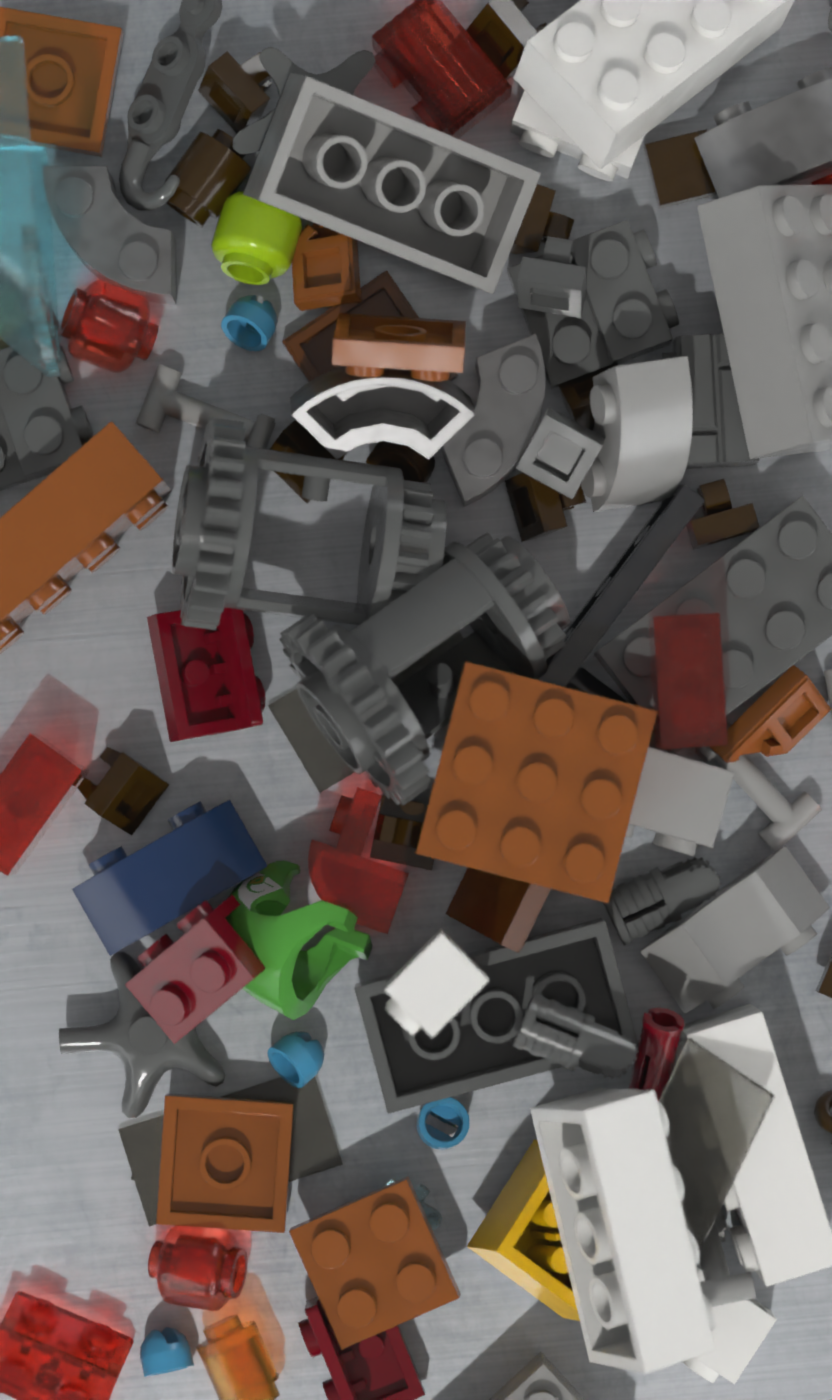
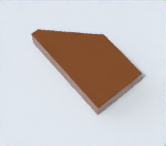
(325, 269)
(776, 718)

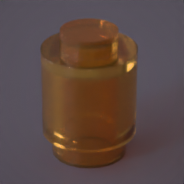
(238, 1361)

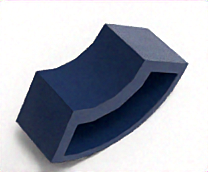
(168, 876)

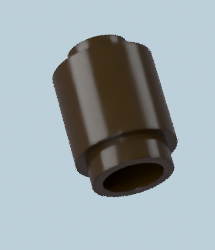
(207, 176)

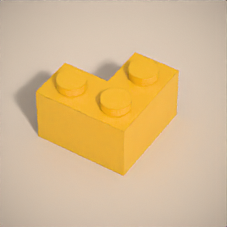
(524, 1238)

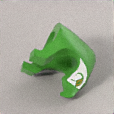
(292, 976)

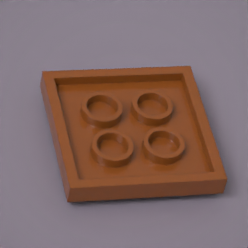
(536, 782)

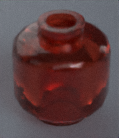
(108, 326)
(198, 1267)

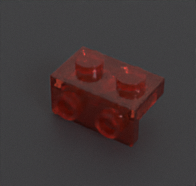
(57, 1353)

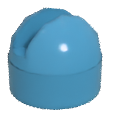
(250, 323)
(297, 1058)
(449, 1112)
(165, 1352)

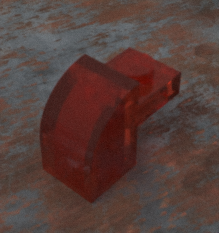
(347, 877)

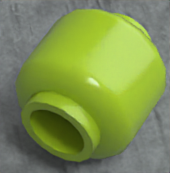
(254, 239)

